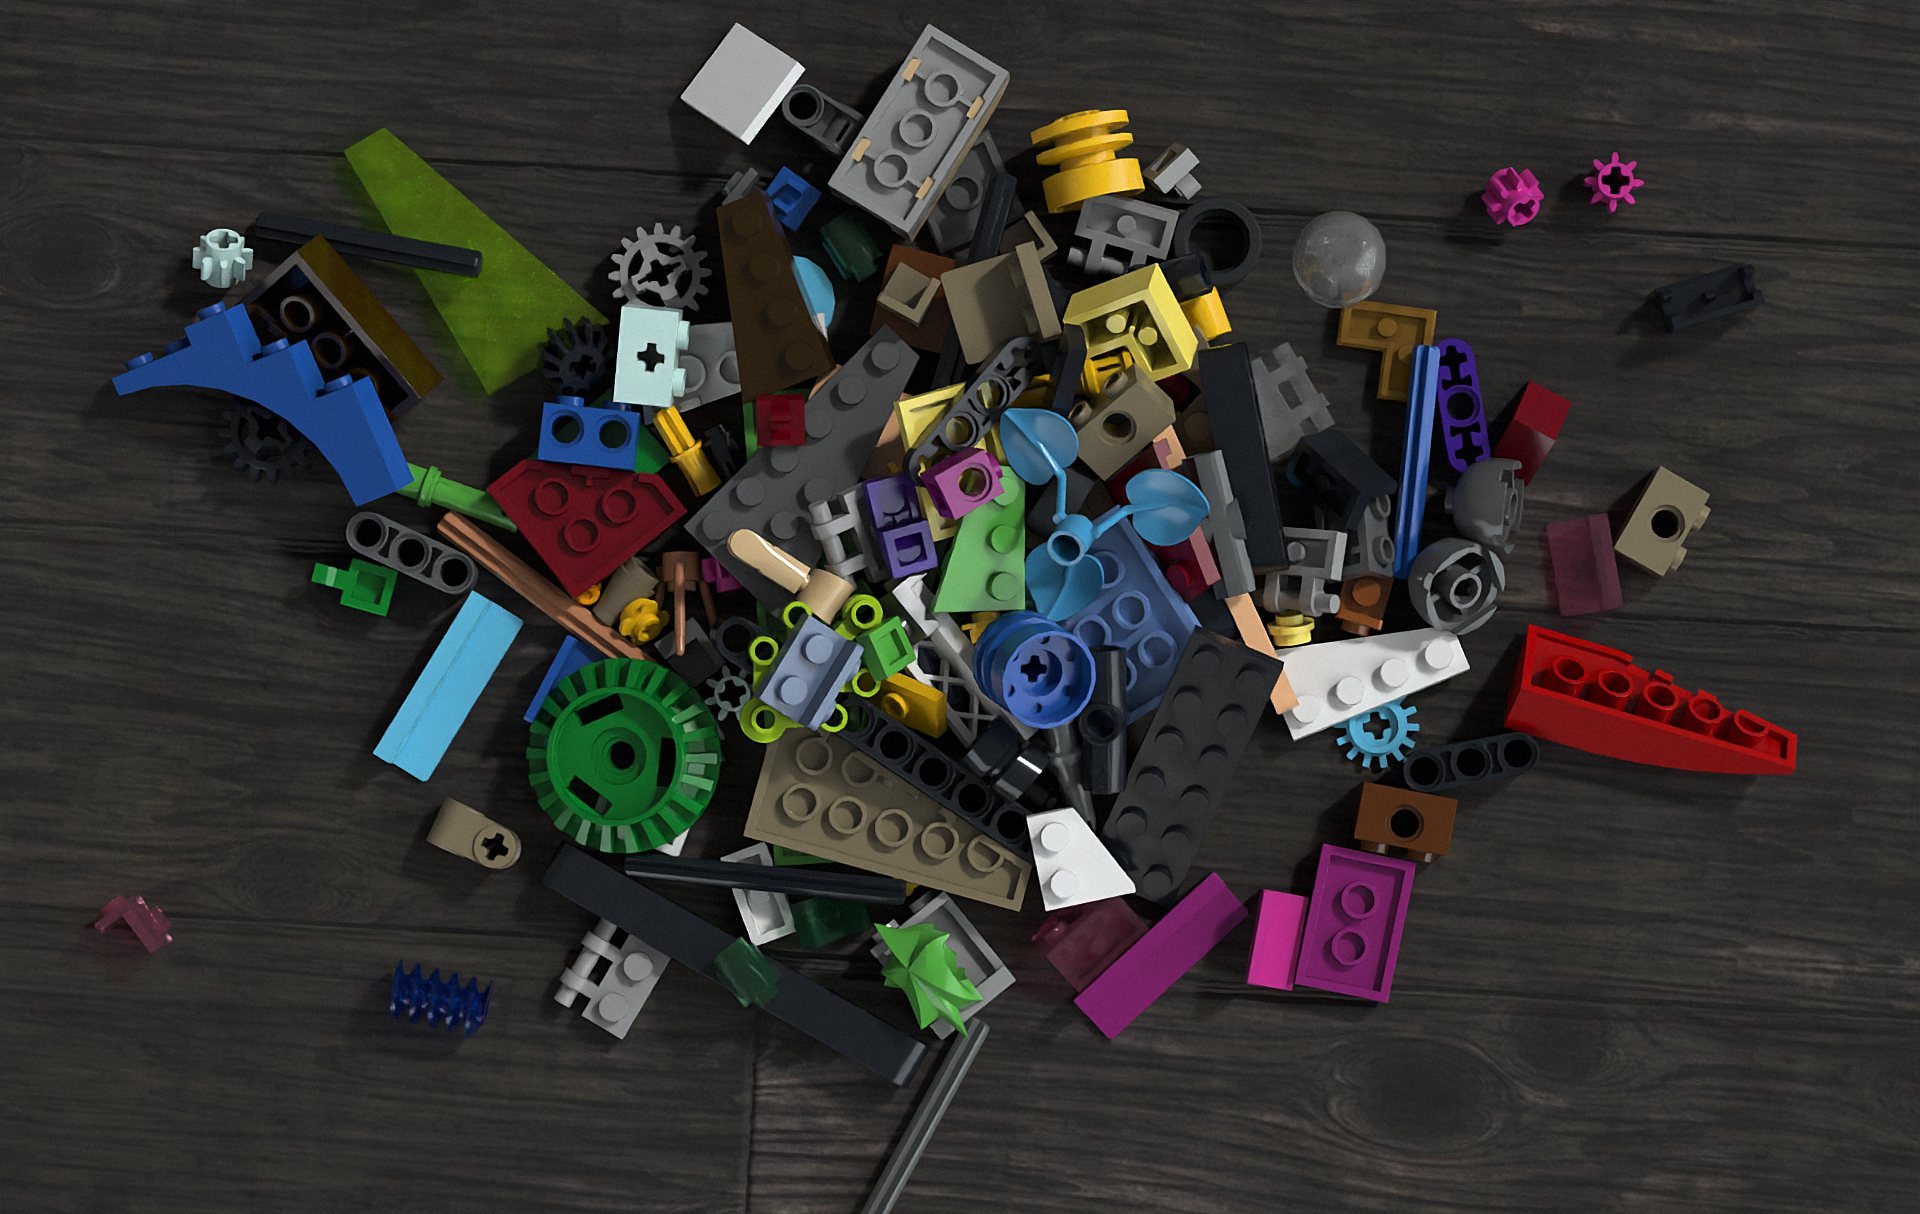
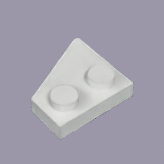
(1073, 861)

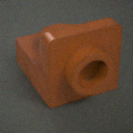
(1363, 604)

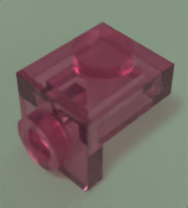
(147, 923)

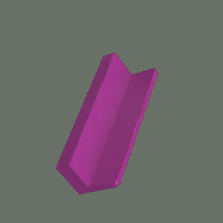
(1161, 955)

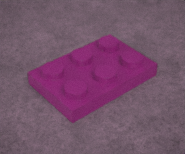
(1354, 923)

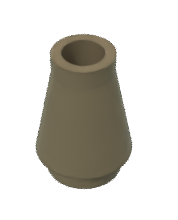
(627, 584)

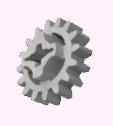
(681, 267)

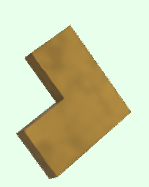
(1391, 331)

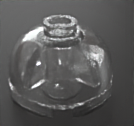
(1339, 259)

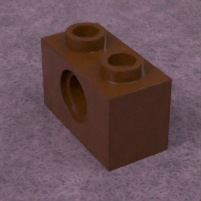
(1432, 816)

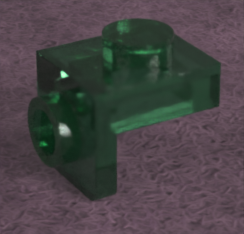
(828, 919)

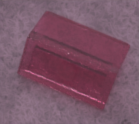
(1584, 565)

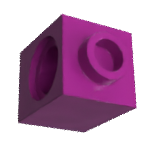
(943, 482)

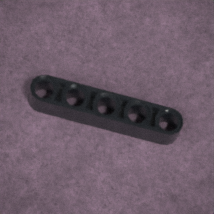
(1241, 437)

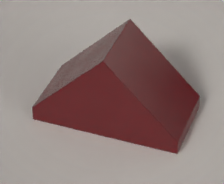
(1532, 429)

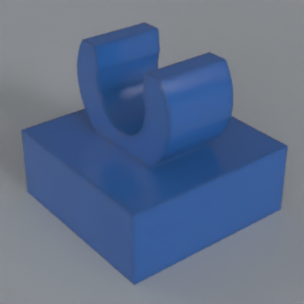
(792, 198)

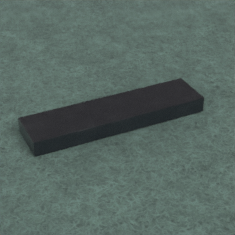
(1061, 388)

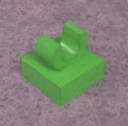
(885, 648)

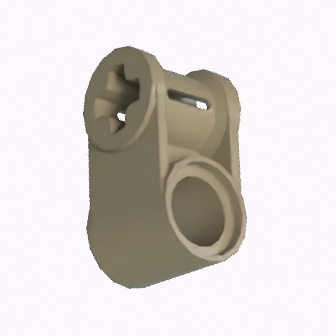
(468, 832)

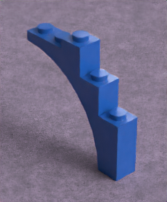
(336, 416)

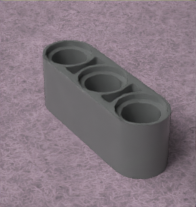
(389, 549)

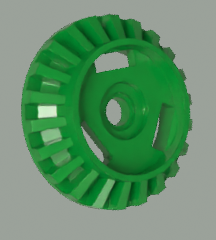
(655, 708)

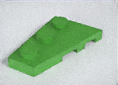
(987, 554)

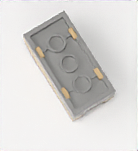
(920, 132)

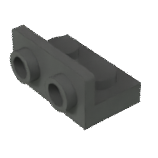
(1369, 545)

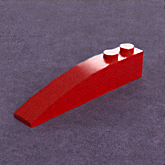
(1614, 709)

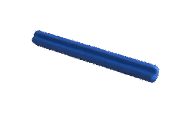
(1415, 458)

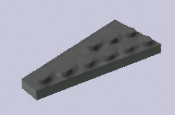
(781, 481)

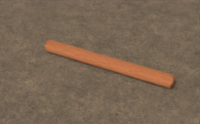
(537, 588)

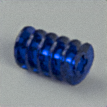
(439, 999)

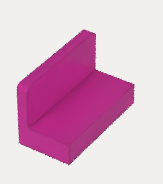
(1276, 939)

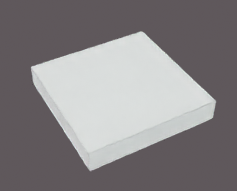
(742, 83)

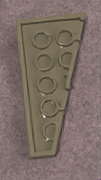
(850, 809)

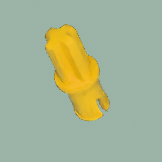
(686, 451)

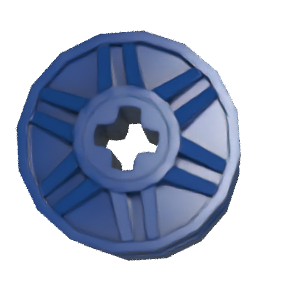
(1034, 669)

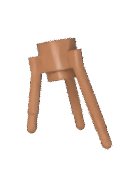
(680, 574)

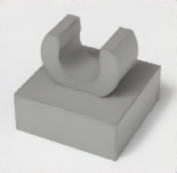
(1172, 171)

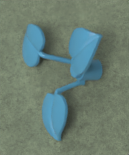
(1059, 571)

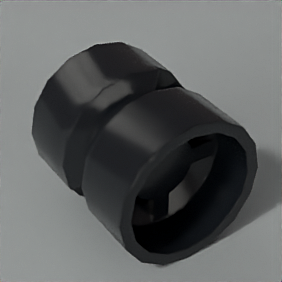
(1004, 760)

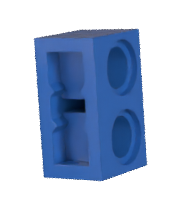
(588, 446)

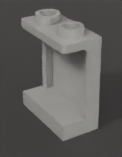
(973, 953)

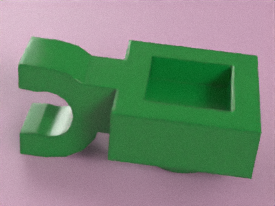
(363, 587)

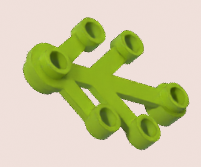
(847, 628)

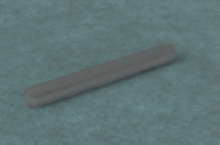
(926, 1118)

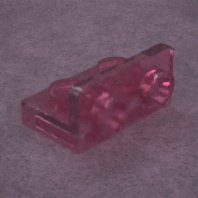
(1088, 938)

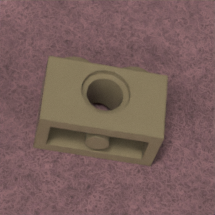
(1107, 445)
(1666, 494)

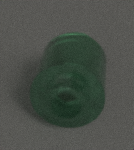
(851, 248)
(747, 973)

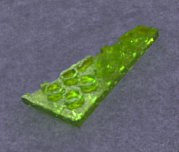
(515, 295)

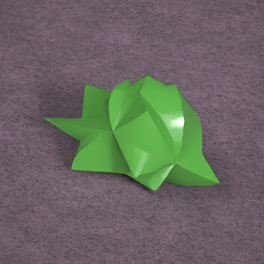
(928, 974)

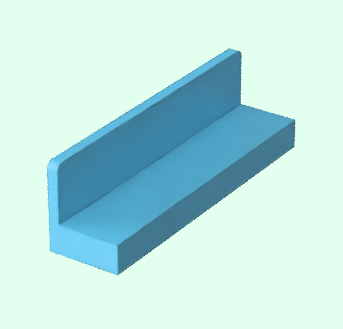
(449, 686)

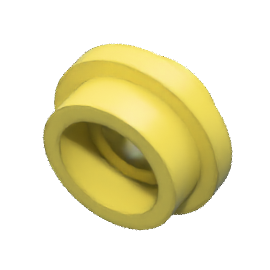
(1290, 628)

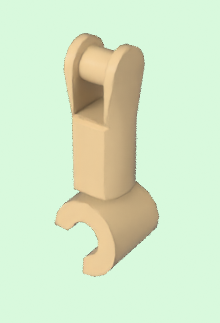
(820, 590)

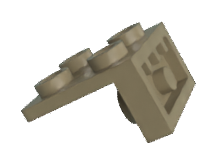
(1000, 301)

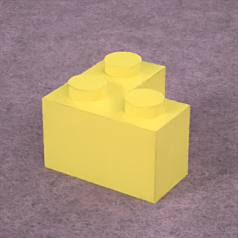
(1136, 313)

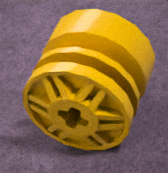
(1086, 159)

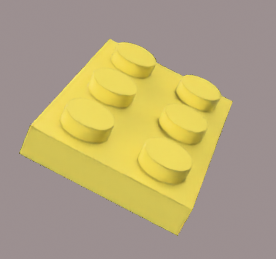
(914, 417)

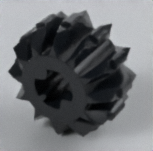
(576, 356)

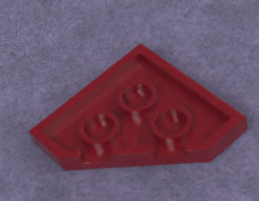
(585, 516)

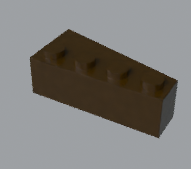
(769, 305)
(344, 325)

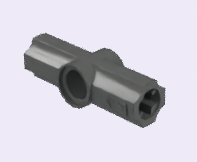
(1223, 524)

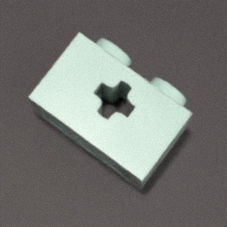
(634, 378)

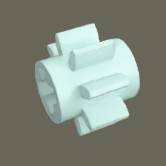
(222, 258)
(721, 687)

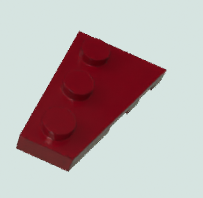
(1187, 564)

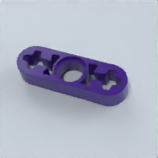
(1476, 439)

